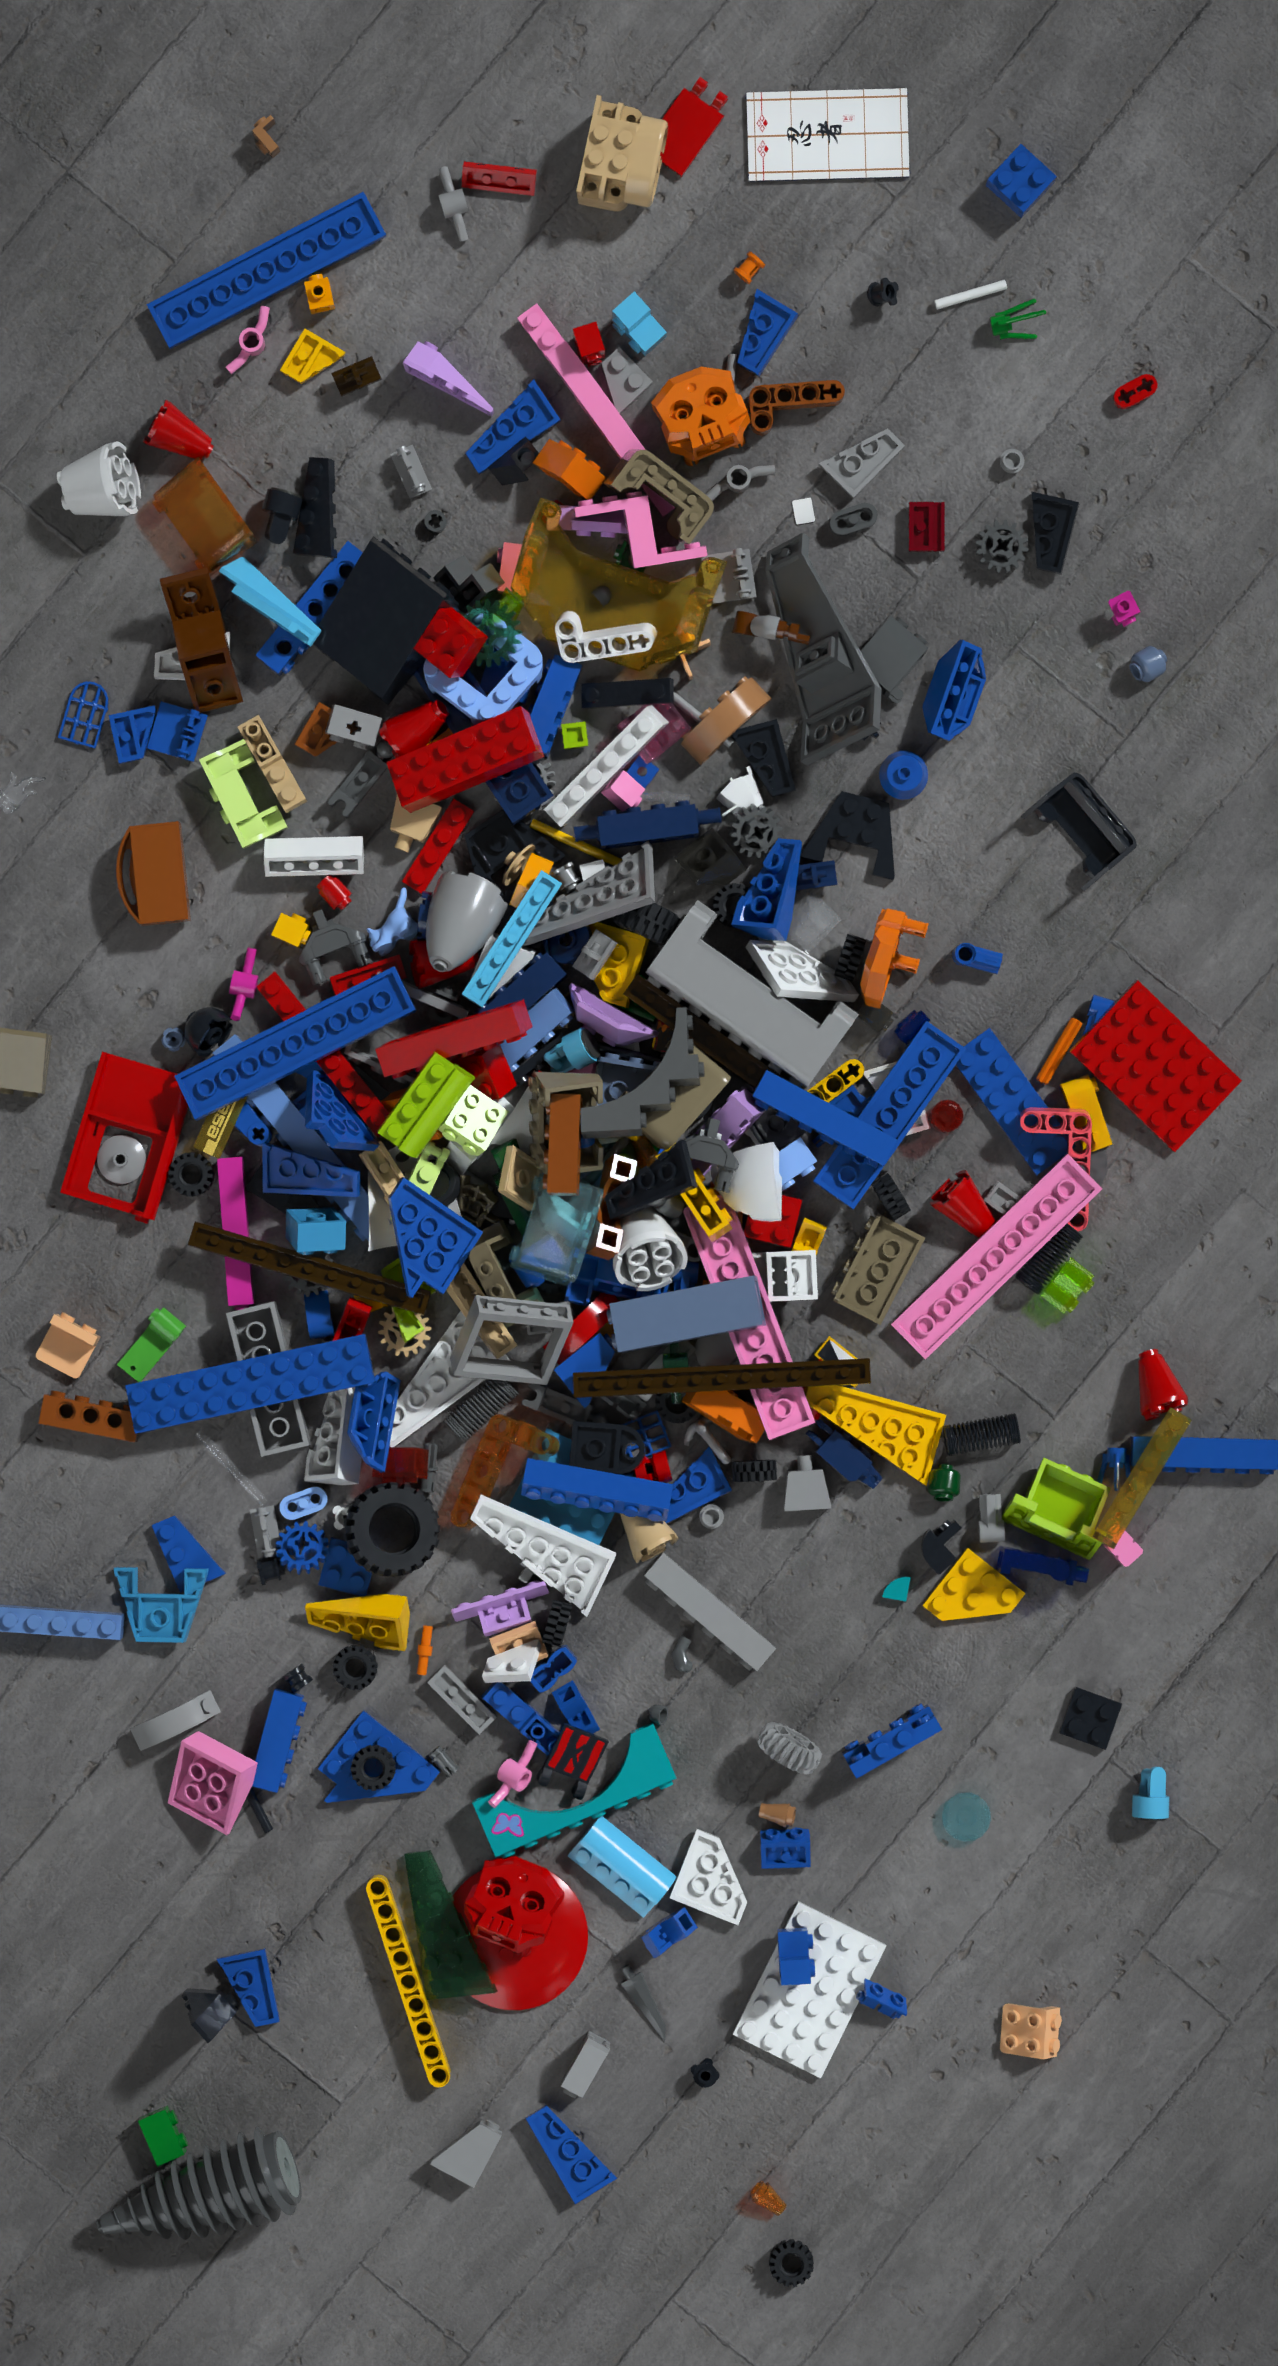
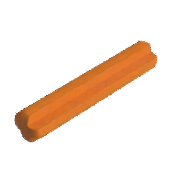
(1059, 1051)

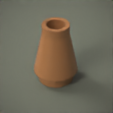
(778, 1813)

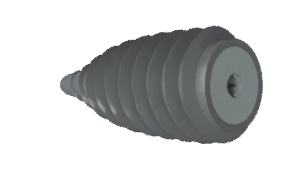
(215, 2192)

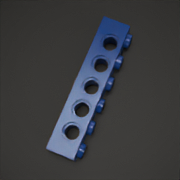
(315, 595)

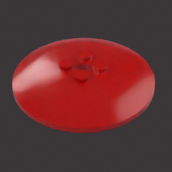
(547, 1969)

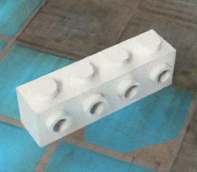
(314, 856)

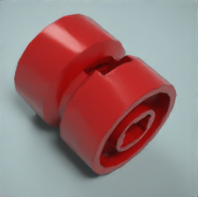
(660, 1466)

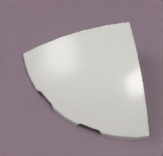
(756, 1183)

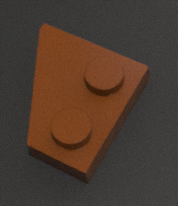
(313, 736)

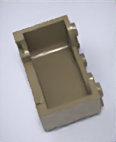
(691, 504)

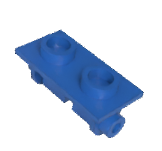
(890, 2002)

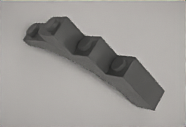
(624, 1115)

